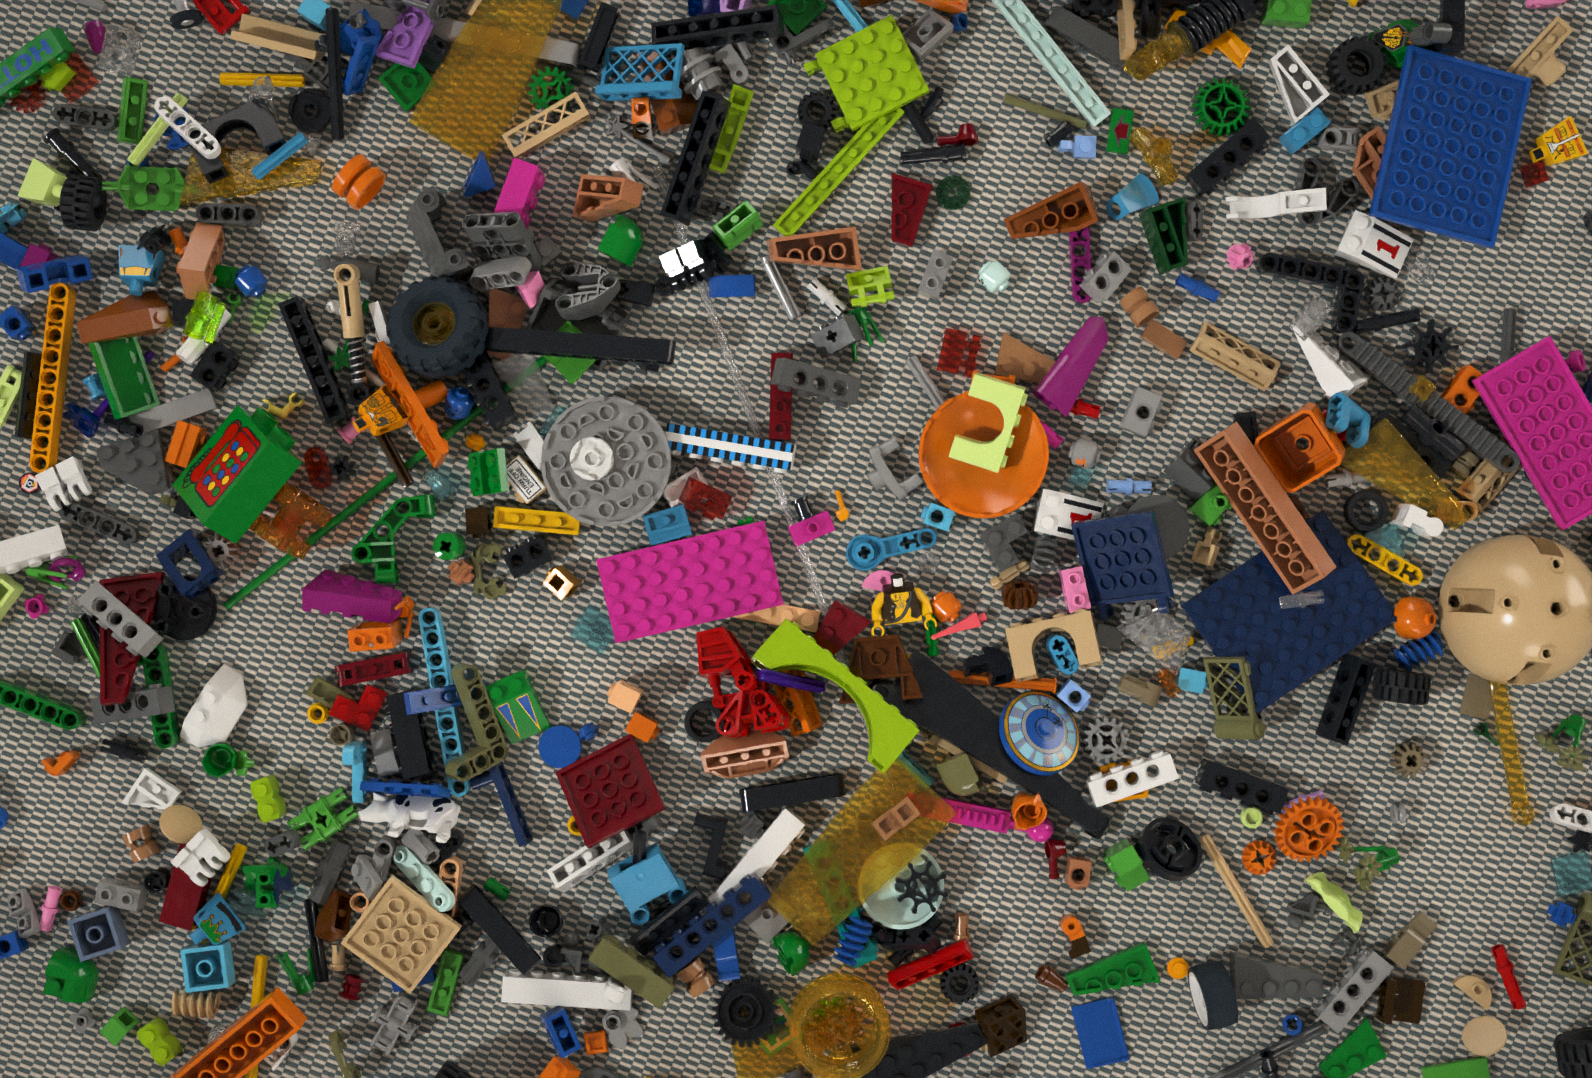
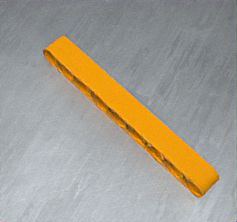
(47, 368)

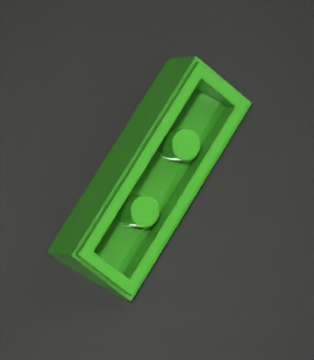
(132, 110)

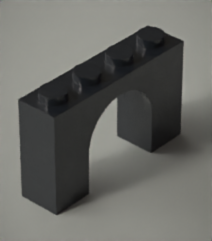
(1454, 14)
(253, 117)

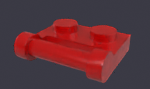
(219, 15)

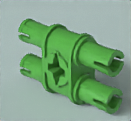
(315, 811)

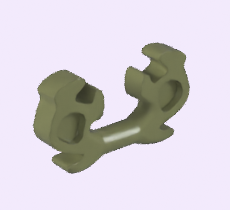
(490, 590)
(336, 1045)

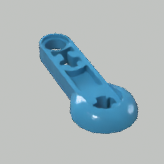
(883, 547)

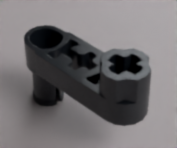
(713, 866)
(920, 938)

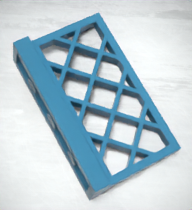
(655, 88)

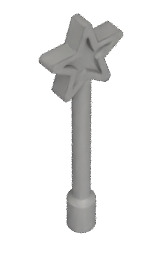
(619, 128)

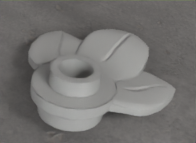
(625, 1028)

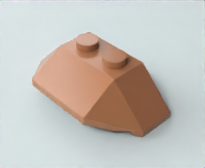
(1368, 158)
(744, 755)

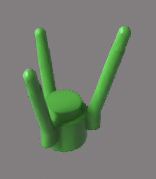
(42, 571)

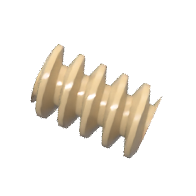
(195, 1005)

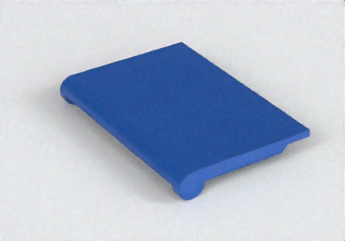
(1100, 1032)

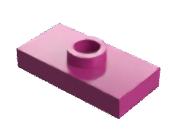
(811, 528)

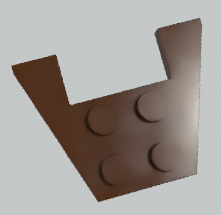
(879, 659)

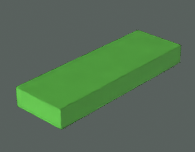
(445, 982)
(1466, 1068)

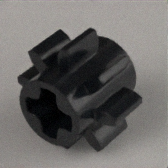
(336, 471)

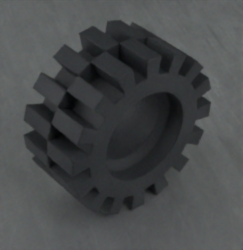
(821, 99)
(963, 995)

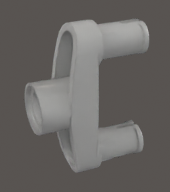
(882, 475)

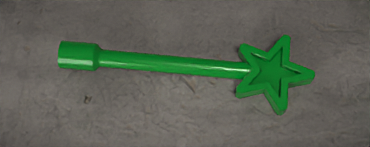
(341, 357)

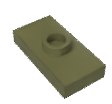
(325, 691)

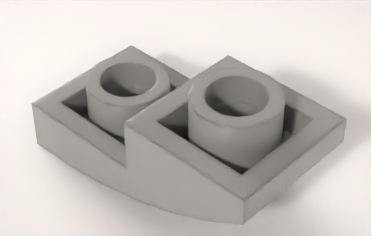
(384, 753)
(23, 909)

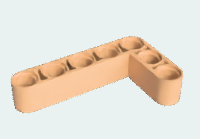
(445, 875)

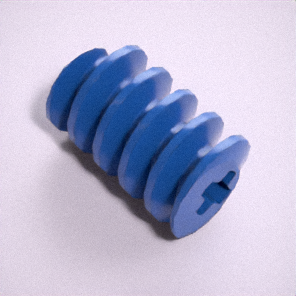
(1419, 651)
(853, 941)

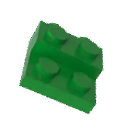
(488, 472)

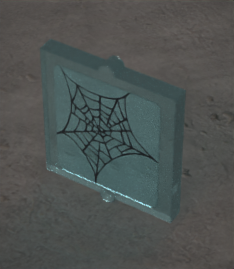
(593, 630)

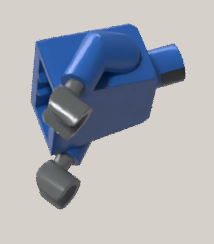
(356, 23)

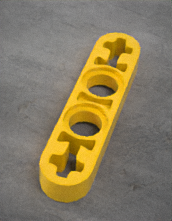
(1382, 562)

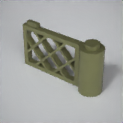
(1237, 724)
(1584, 912)

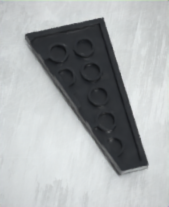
(927, 1052)

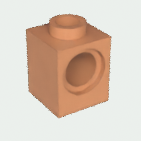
(1077, 863)

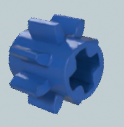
(1561, 913)

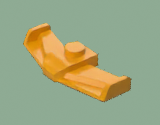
(1228, 43)

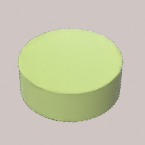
(1251, 817)

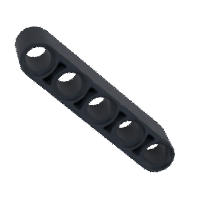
(792, 792)
(499, 929)

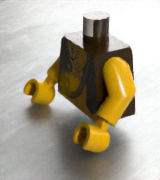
(900, 604)

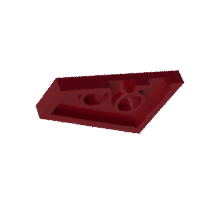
(908, 208)
(839, 627)

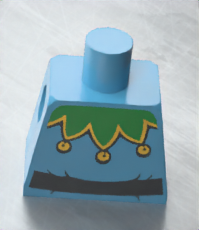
(216, 922)

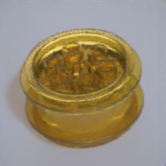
(840, 1061)

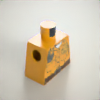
(380, 413)

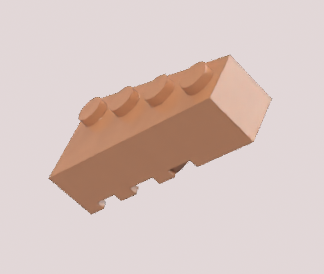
(820, 249)

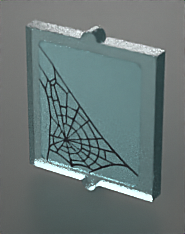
(1572, 873)

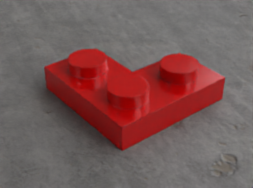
(362, 712)

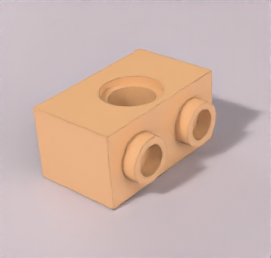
(624, 695)

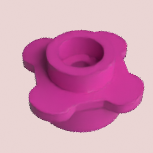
(32, 610)

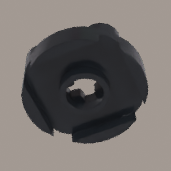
(299, 116)

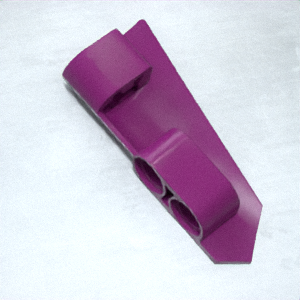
(1074, 364)

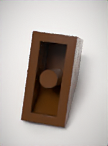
(334, 917)

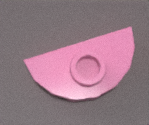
(877, 580)

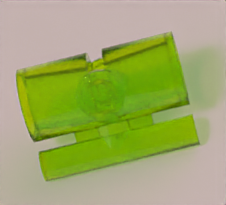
(204, 318)

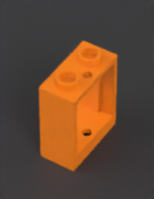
(381, 635)

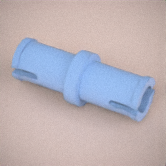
(1128, 486)

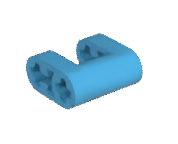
(1349, 418)
(1063, 649)

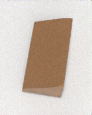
(1163, 339)

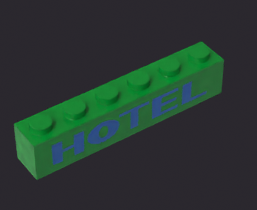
(32, 61)

